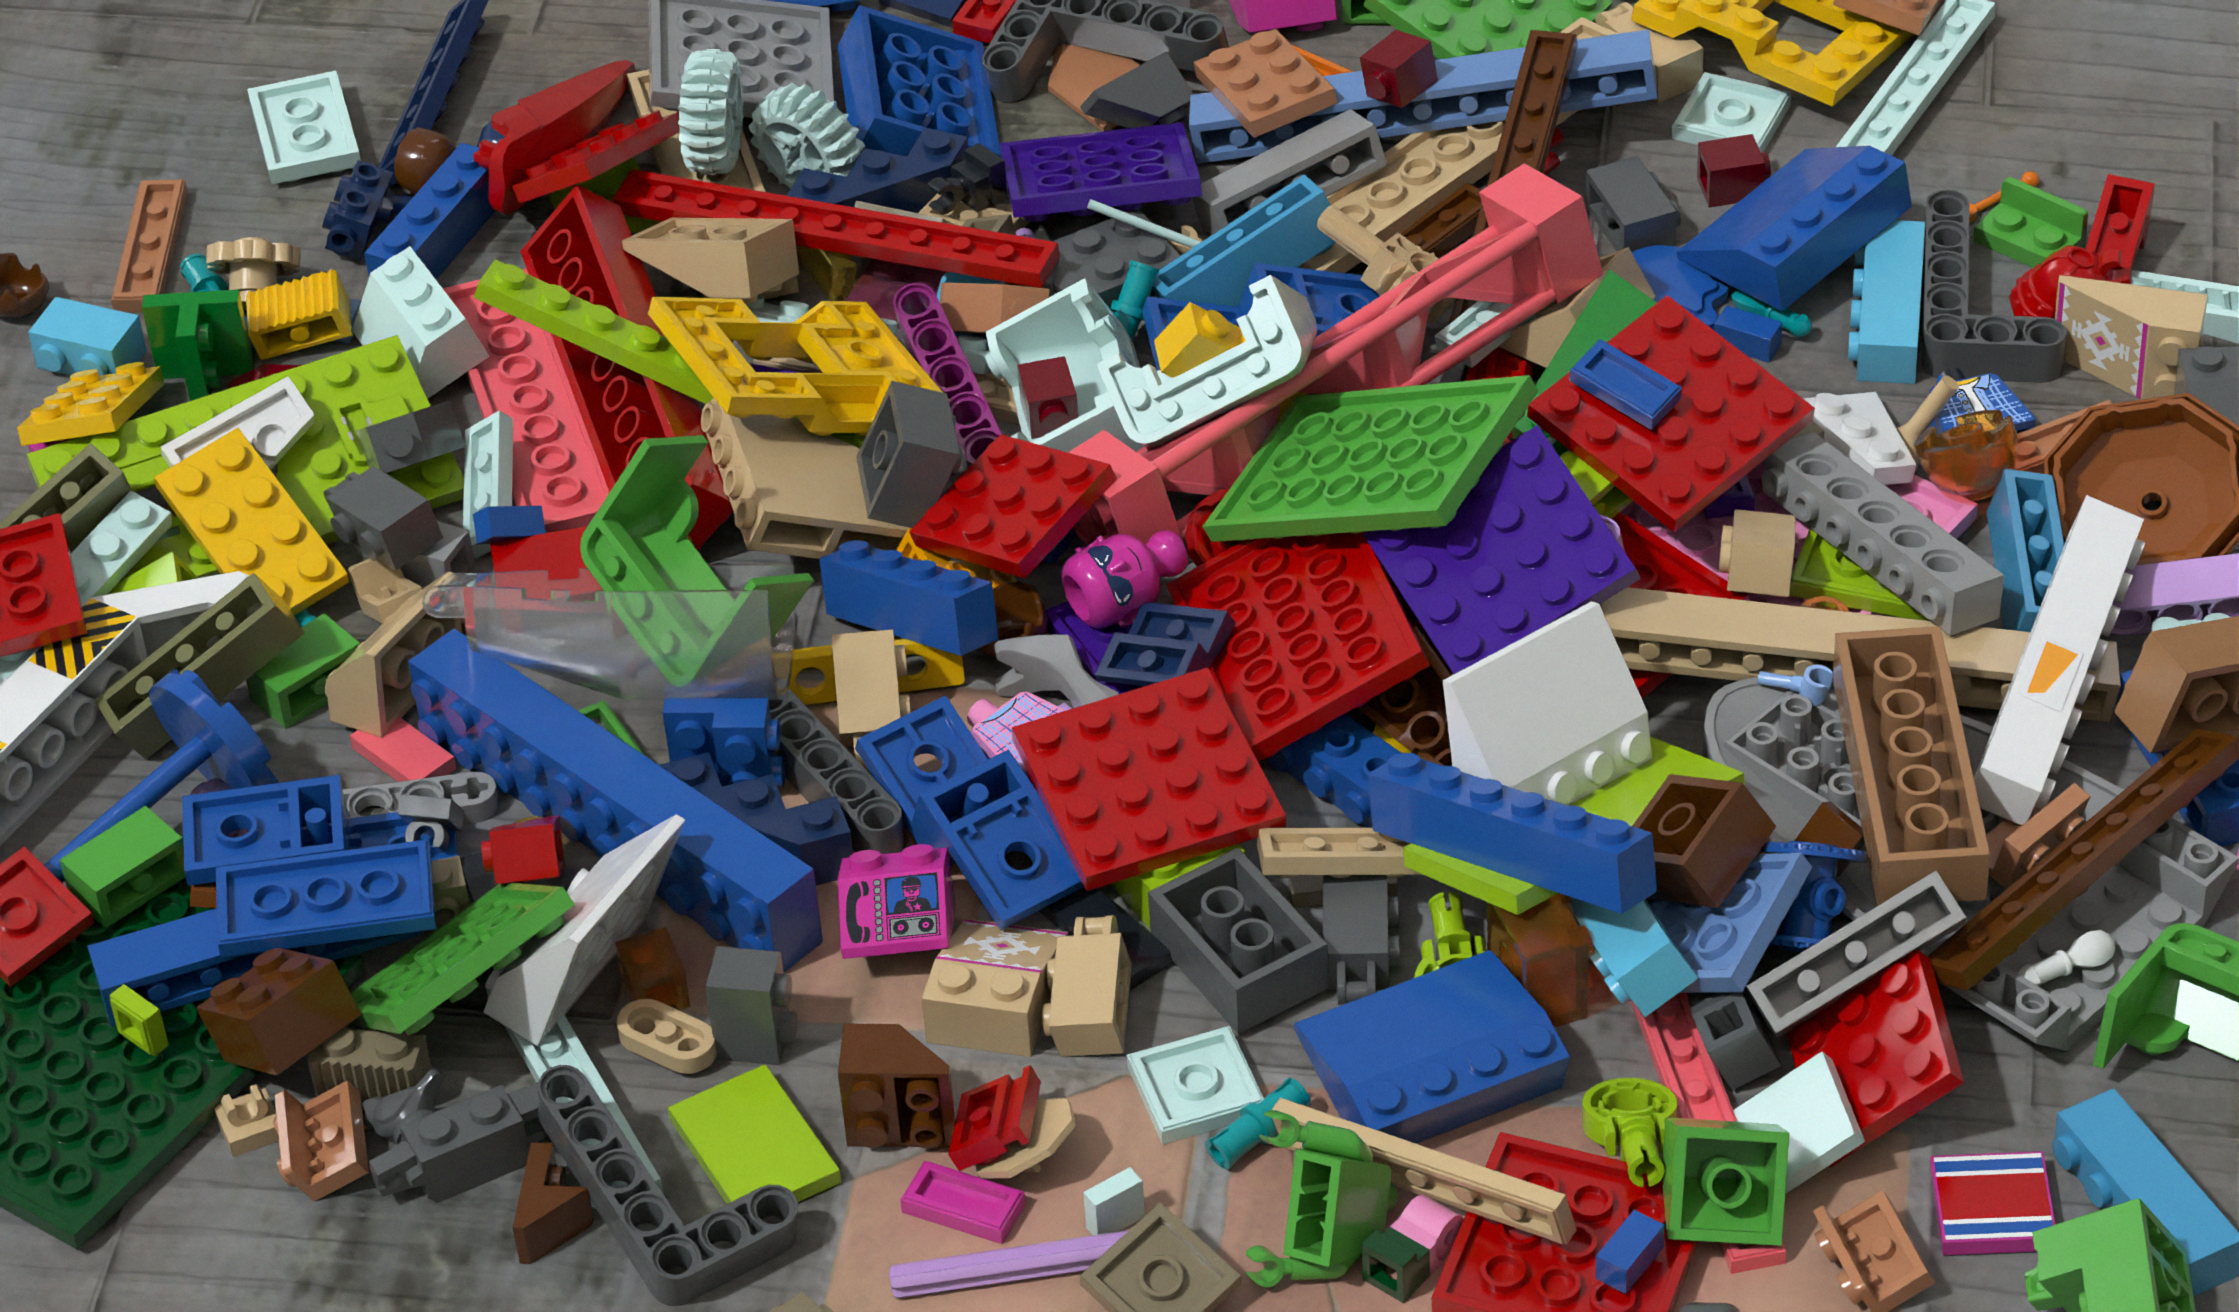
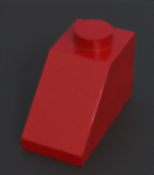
(525, 850)

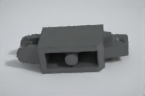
(462, 1144)

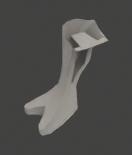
(1047, 665)

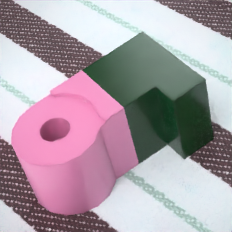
(1411, 1246)

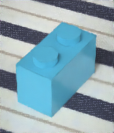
(85, 337)

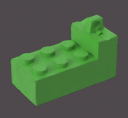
(2110, 1264)

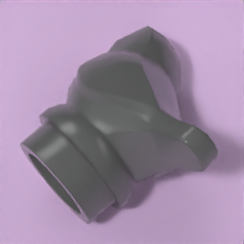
(397, 1109)

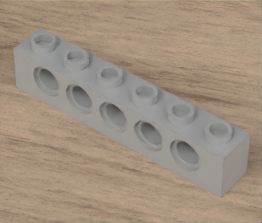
(1883, 534)

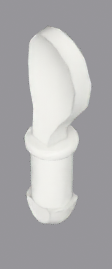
(2086, 952)

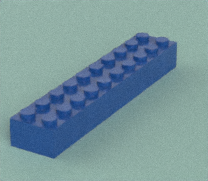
(609, 793)

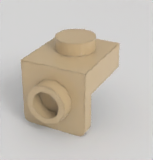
(380, 588)

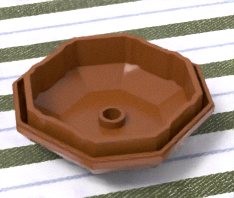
(2149, 452)

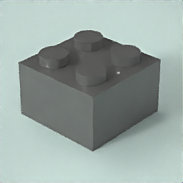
(908, 454)

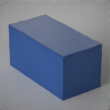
(1750, 333)
(507, 523)
(1629, 1251)

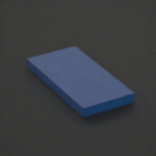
(325, 898)

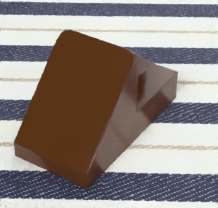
(547, 1208)

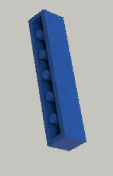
(1513, 832)
(183, 961)

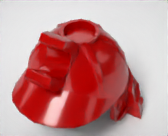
(2037, 288)

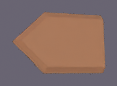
(1082, 70)

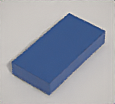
(1625, 384)

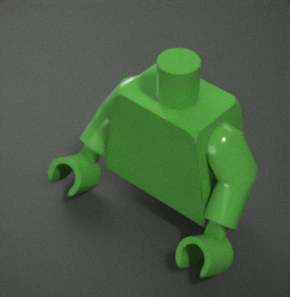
(1333, 1202)

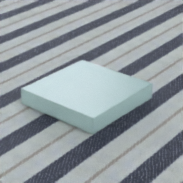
(1730, 108)
(1193, 1084)
(1814, 1111)

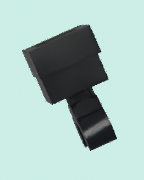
(974, 181)

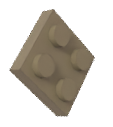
(1160, 1269)

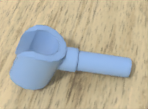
(1813, 684)

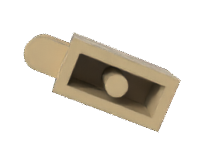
(1676, 59)
(1758, 552)
(867, 683)
(1088, 989)

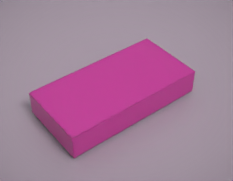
(963, 1202)

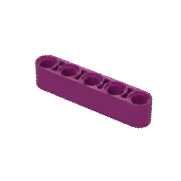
(945, 367)

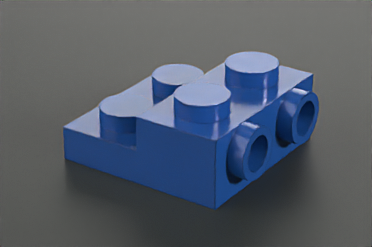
(733, 732)

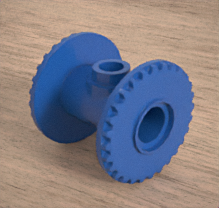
(1819, 897)

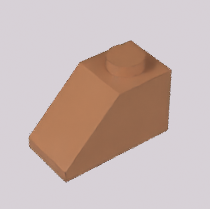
(980, 307)

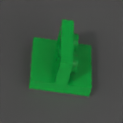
(198, 337)

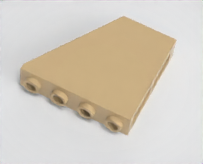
(792, 486)

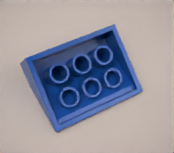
(912, 79)
(1802, 222)
(1436, 1050)

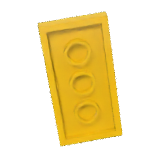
(91, 404)
(250, 521)

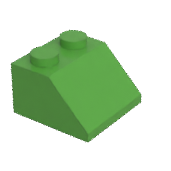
(1724, 1181)

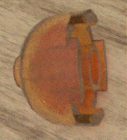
(1971, 455)

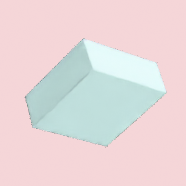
(1114, 1203)

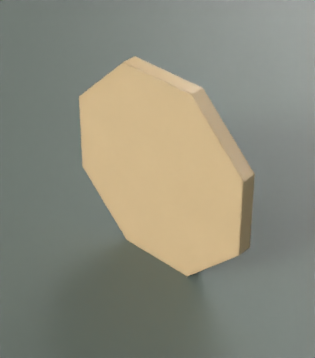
(1050, 1127)

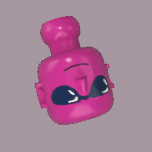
(1120, 574)

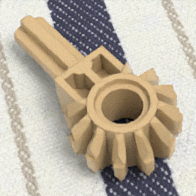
(1387, 261)

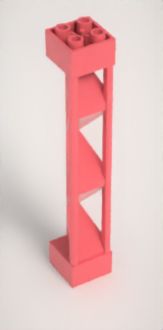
(1528, 257)

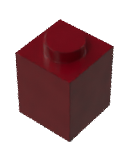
(1398, 68)
(1730, 169)
(1047, 395)

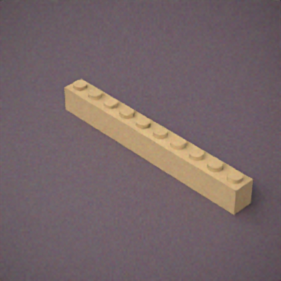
(1745, 637)

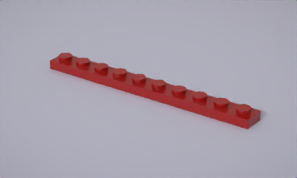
(847, 228)

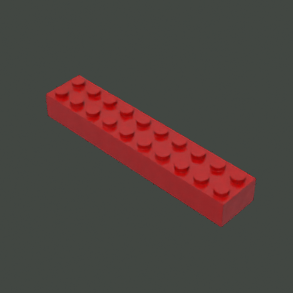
(620, 408)

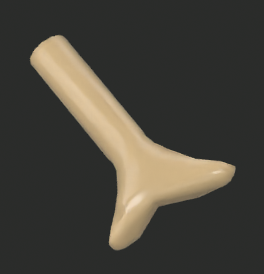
(1927, 413)

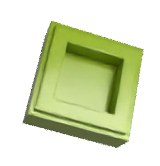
(138, 1020)

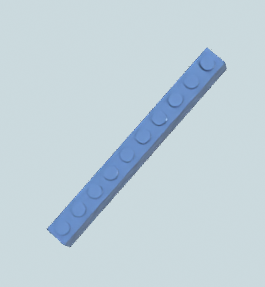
(1467, 93)

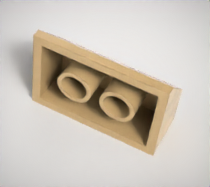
(1545, 333)
(376, 679)

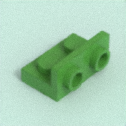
(2031, 224)

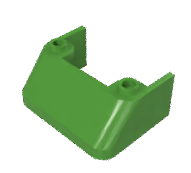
(644, 526)
(2174, 993)

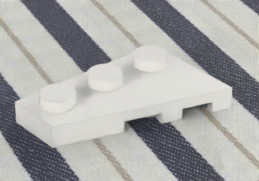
(268, 420)
(1864, 434)

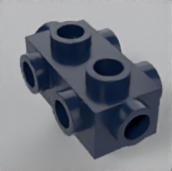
(361, 202)

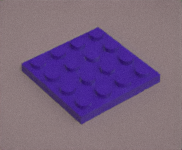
(1106, 166)
(1510, 558)

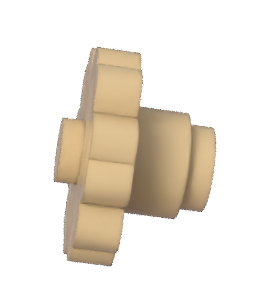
(252, 263)

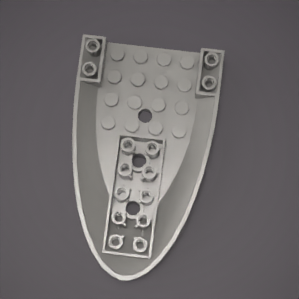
(1799, 758)

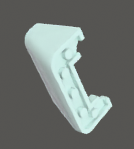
(1085, 332)
(1275, 349)

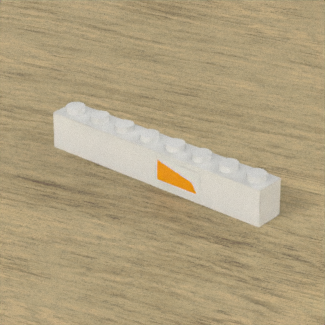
(2056, 660)

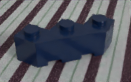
(887, 177)
(810, 832)

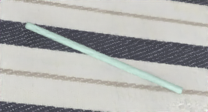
(1142, 224)

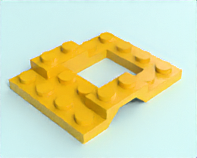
(1819, 76)
(840, 337)

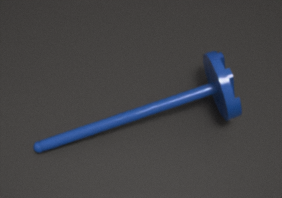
(208, 739)

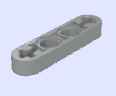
(455, 786)

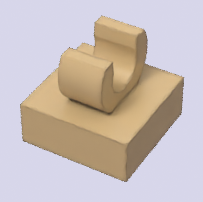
(247, 1121)

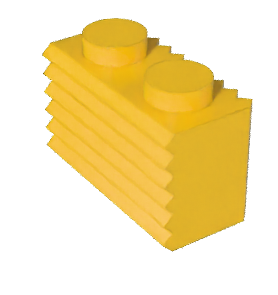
(298, 314)

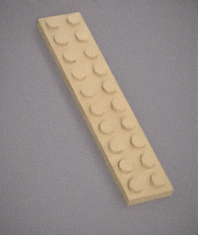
(1421, 175)

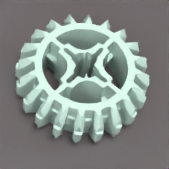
(711, 111)
(803, 131)

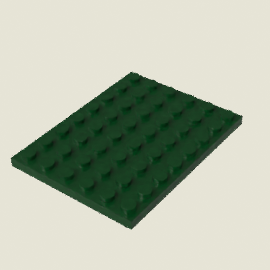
(86, 1106)

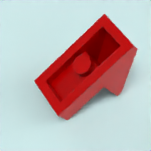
(2122, 218)

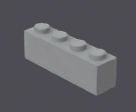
(1327, 154)
(1856, 954)

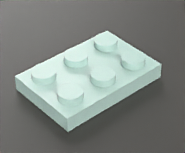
(304, 127)

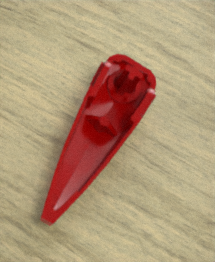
(548, 125)

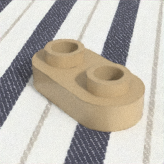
(672, 1037)

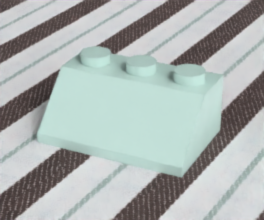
(410, 303)

